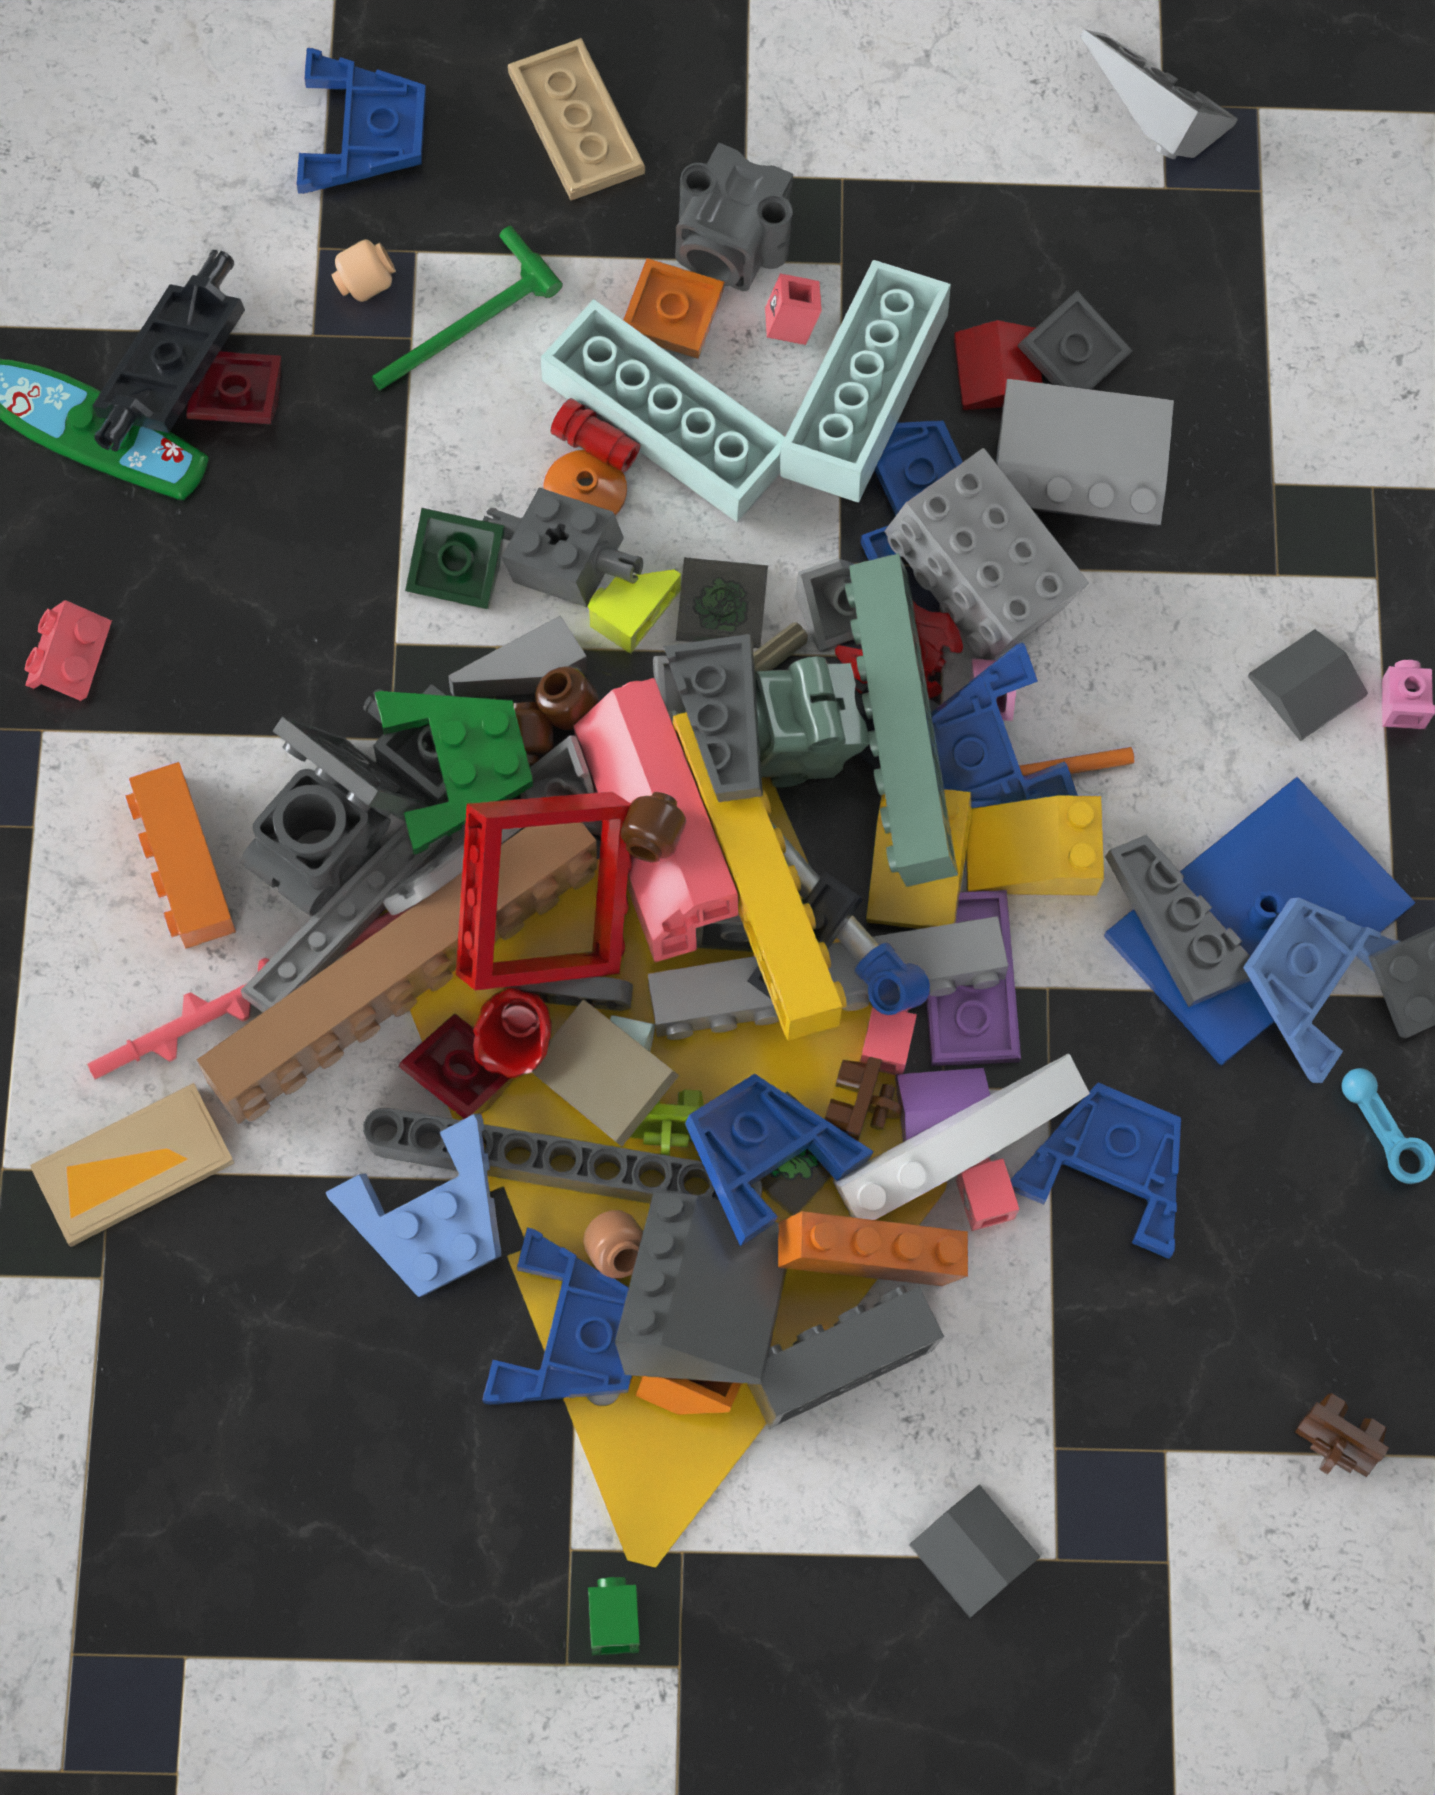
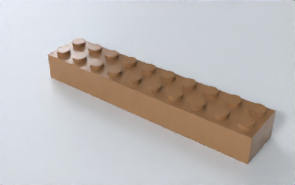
(387, 973)

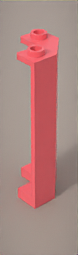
(636, 753)

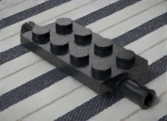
(169, 355)

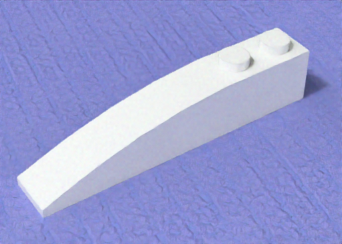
(960, 1141)

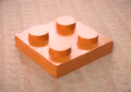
(674, 307)

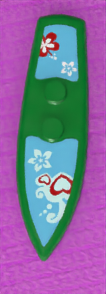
(60, 416)

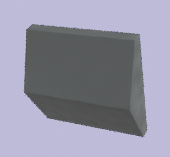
(1309, 683)
(974, 1551)

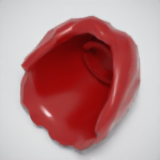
(512, 1033)

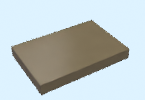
(604, 1072)

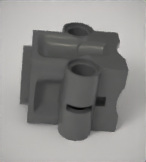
(733, 218)
(316, 871)

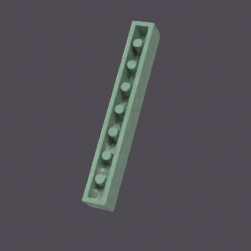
(902, 722)

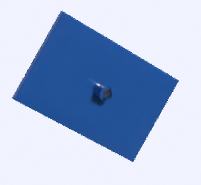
(1247, 878)

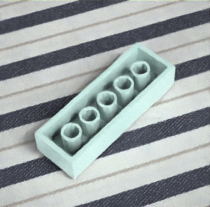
(864, 381)
(665, 408)

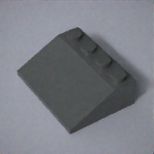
(698, 1297)

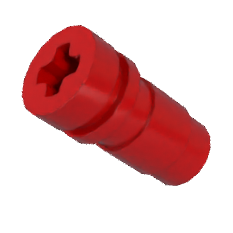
(597, 437)

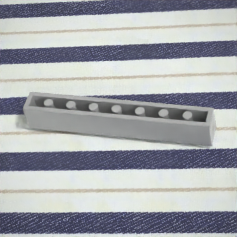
(722, 997)

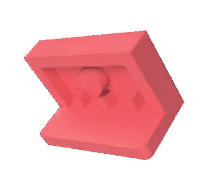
(67, 650)

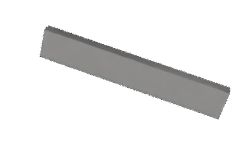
(339, 920)

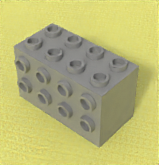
(985, 556)

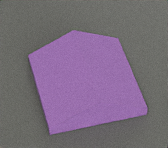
(937, 1095)

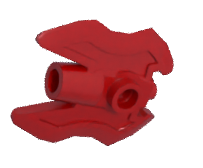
(934, 633)

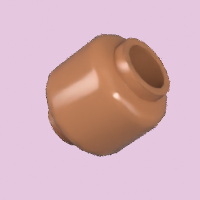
(613, 1243)

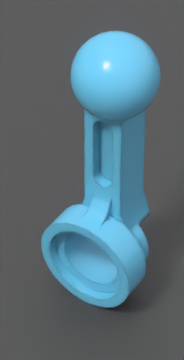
(1361, 1088)

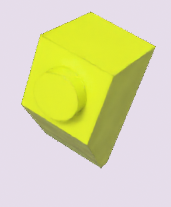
(629, 610)

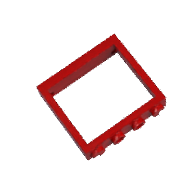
(481, 883)

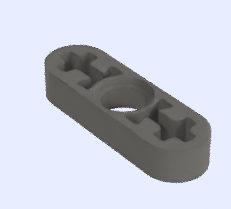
(597, 991)

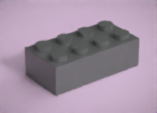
(847, 1355)

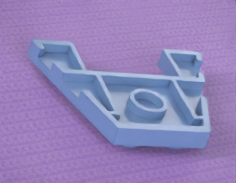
(1299, 969)
(440, 1231)

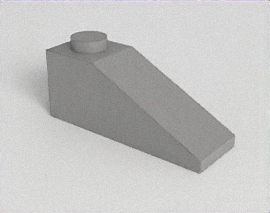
(521, 663)

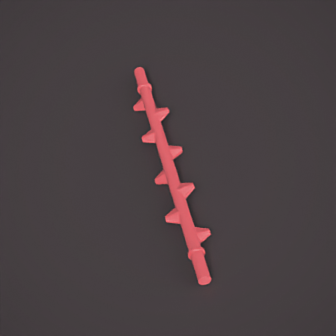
(198, 1013)

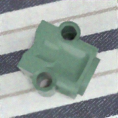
(807, 721)

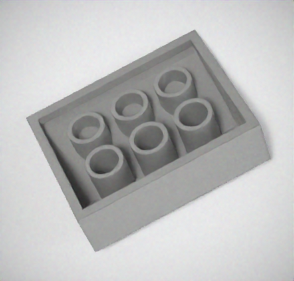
(1086, 451)

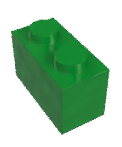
(613, 1617)

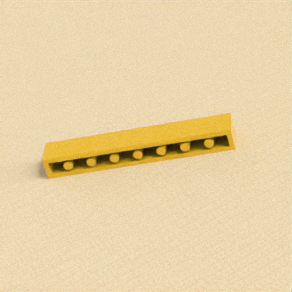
(770, 904)

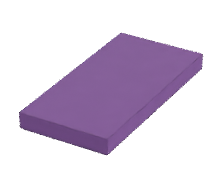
(973, 1022)

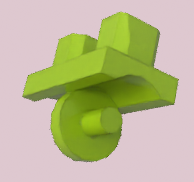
(666, 1122)

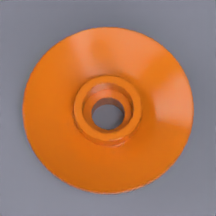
(605, 491)

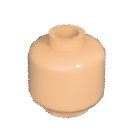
(363, 270)

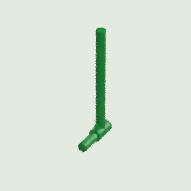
(535, 278)

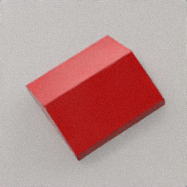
(988, 358)

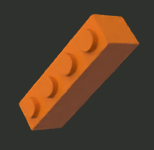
(181, 855)
(872, 1249)

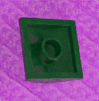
(455, 558)

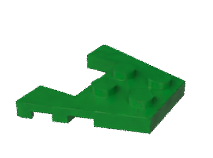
(476, 751)

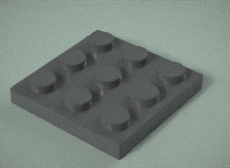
(346, 764)

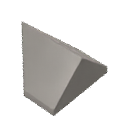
(825, 602)
(562, 774)

